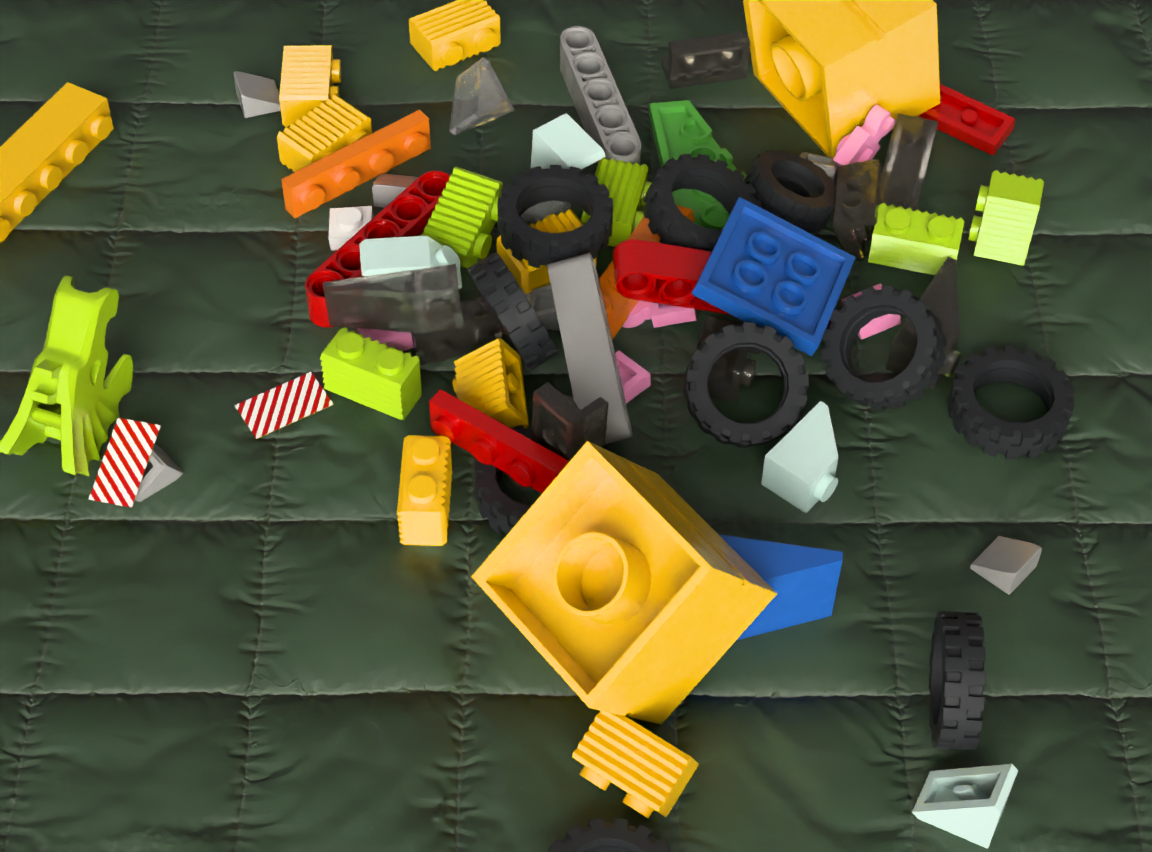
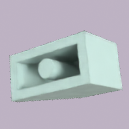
(405, 254)
(804, 461)

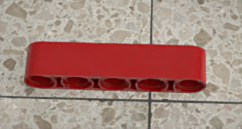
(401, 218)
(660, 273)

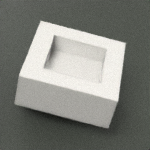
(346, 223)

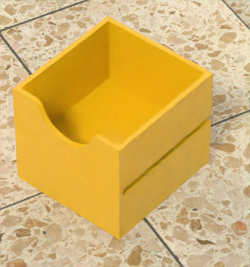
(844, 57)
(622, 586)

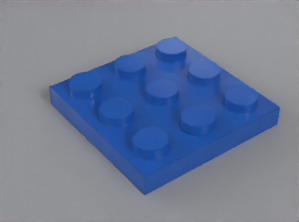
(774, 275)

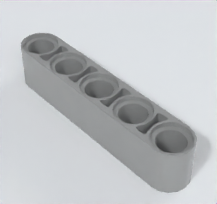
(597, 95)
(588, 341)

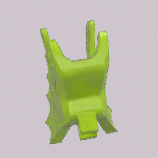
(67, 381)

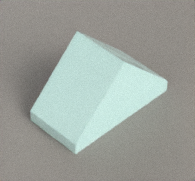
(563, 144)
(966, 800)

